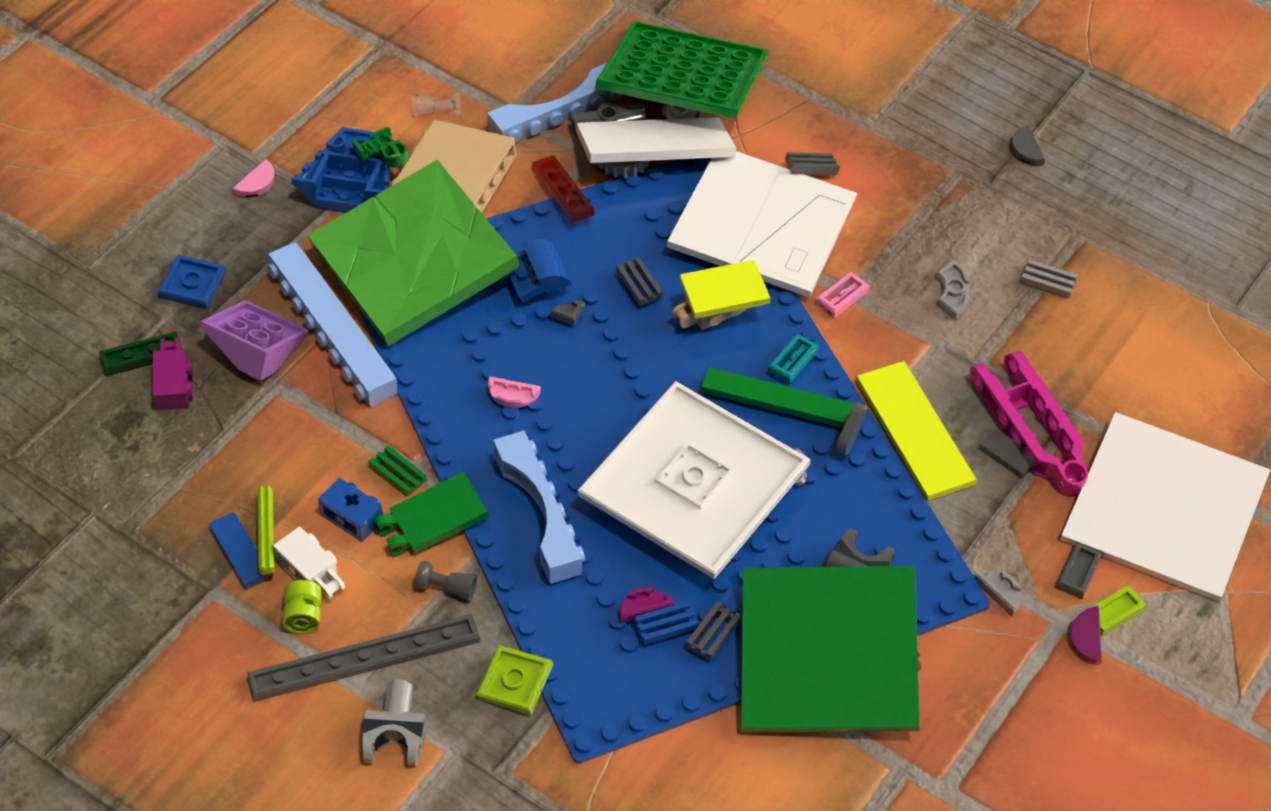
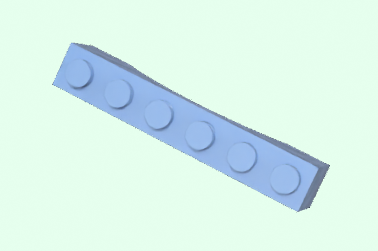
(529, 120)
(519, 463)

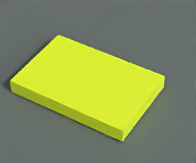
(724, 289)

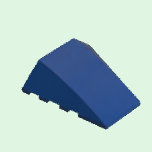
(339, 176)

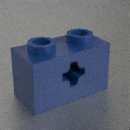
(350, 509)

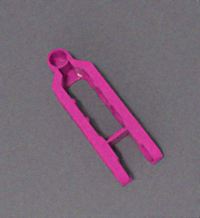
(1032, 392)

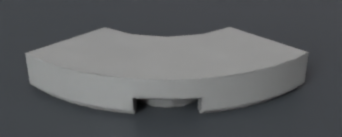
(955, 288)

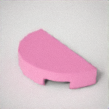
(257, 181)
(512, 393)

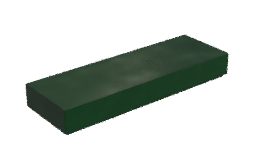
(132, 355)

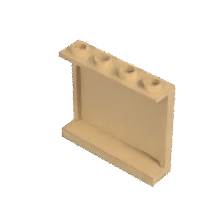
(471, 156)

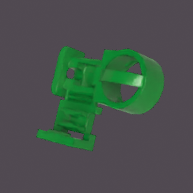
(386, 146)

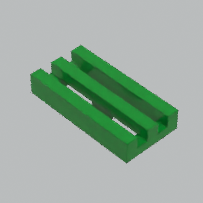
(375, 464)

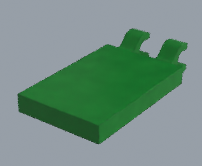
(432, 515)

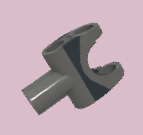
(846, 554)

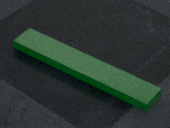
(776, 397)

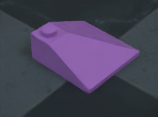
(254, 338)

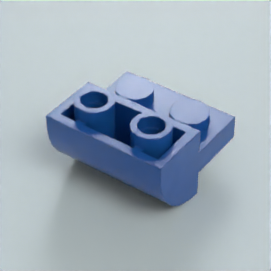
(539, 270)

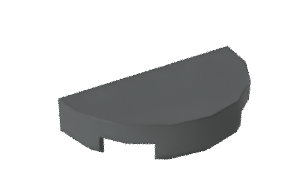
(1026, 147)

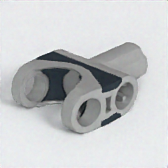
(394, 724)

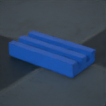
(665, 618)

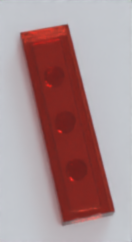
(563, 188)

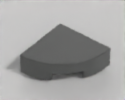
(569, 312)

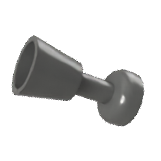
(459, 584)

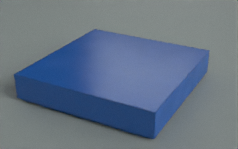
(192, 282)

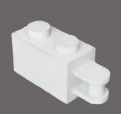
(306, 560)

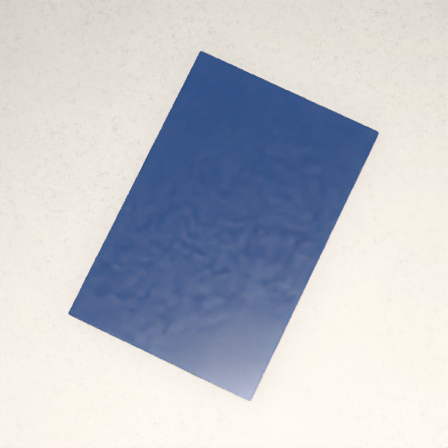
(593, 392)

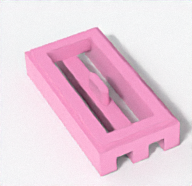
(846, 296)

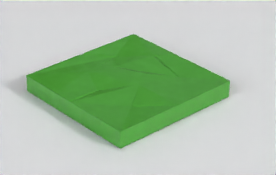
(413, 252)

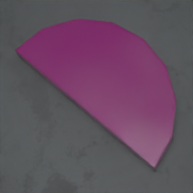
(643, 601)
(1087, 634)

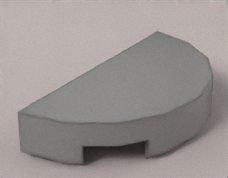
(1002, 588)

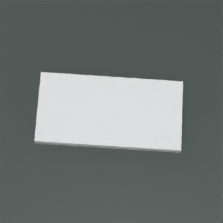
(655, 139)

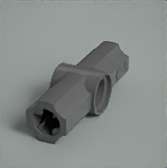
(610, 112)

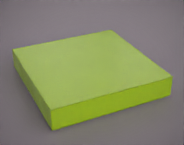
(515, 679)

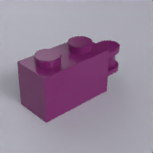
(171, 376)

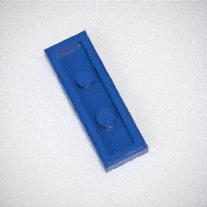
(238, 549)

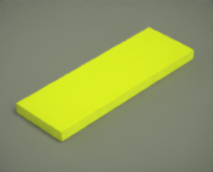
(916, 431)

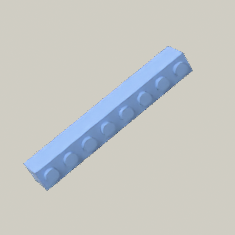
(332, 325)

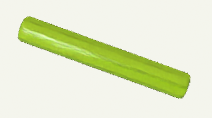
(265, 530)

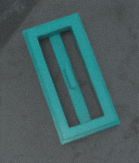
(792, 374)

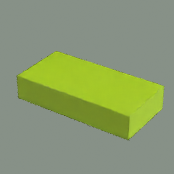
(1119, 609)

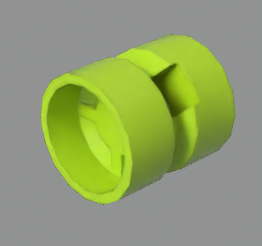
(302, 607)

